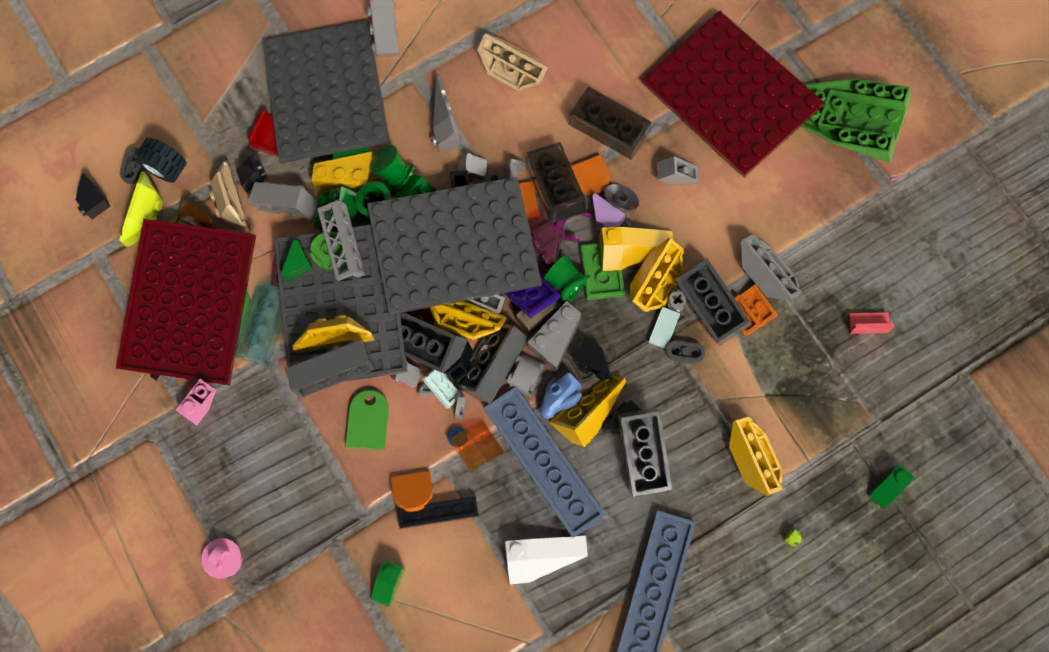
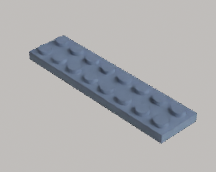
(544, 462)
(657, 584)

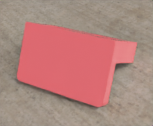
(869, 323)

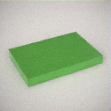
(601, 283)

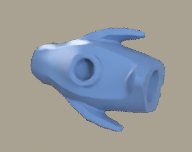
(560, 395)

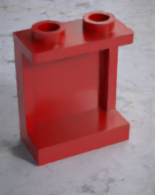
(263, 134)

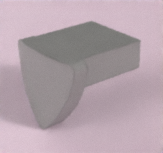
(474, 164)
(512, 166)
(410, 378)

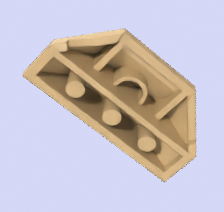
(510, 63)
(227, 198)

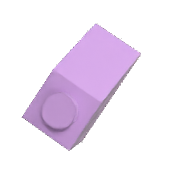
(605, 214)

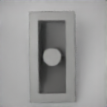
(677, 172)

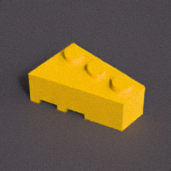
(348, 172)

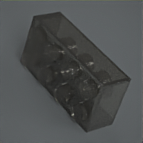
(609, 123)
(555, 182)

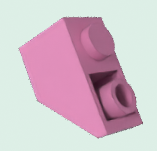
(197, 402)

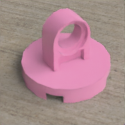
(221, 558)

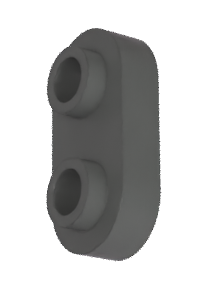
(129, 167)
(685, 350)

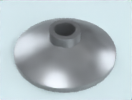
(621, 197)

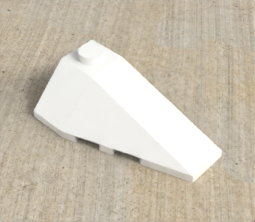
(538, 557)

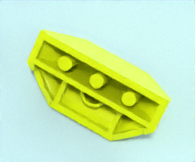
(144, 205)

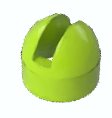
(793, 537)

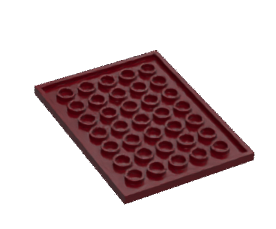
(732, 93)
(186, 302)

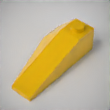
(628, 246)
(586, 417)

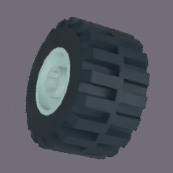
(160, 159)

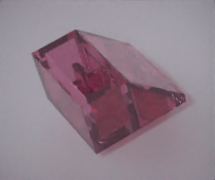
(547, 244)

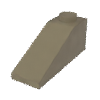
(533, 323)

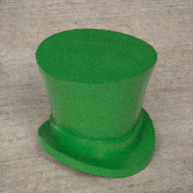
(391, 168)
(370, 193)
(566, 279)

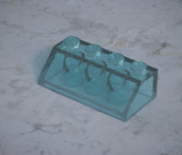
(261, 326)

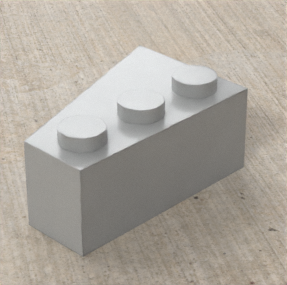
(383, 28)
(283, 198)
(555, 335)

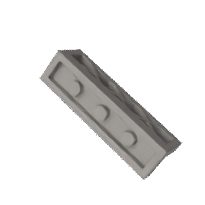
(347, 237)

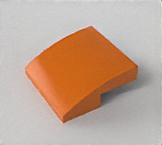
(755, 308)

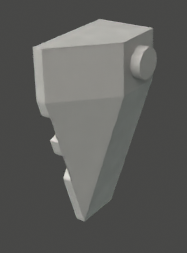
(444, 125)

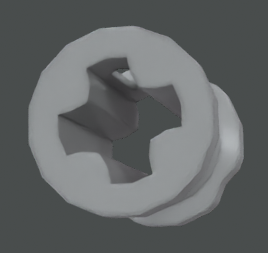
(674, 296)

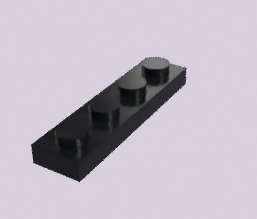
(439, 512)

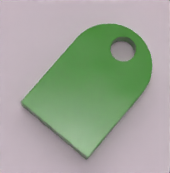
(368, 423)

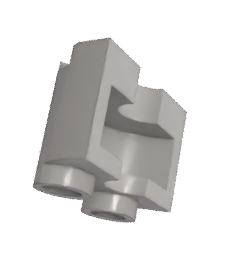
(525, 375)

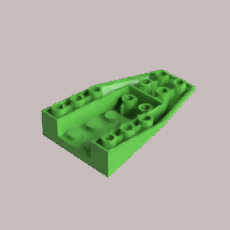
(860, 115)

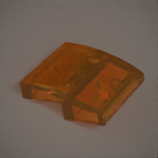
(476, 446)

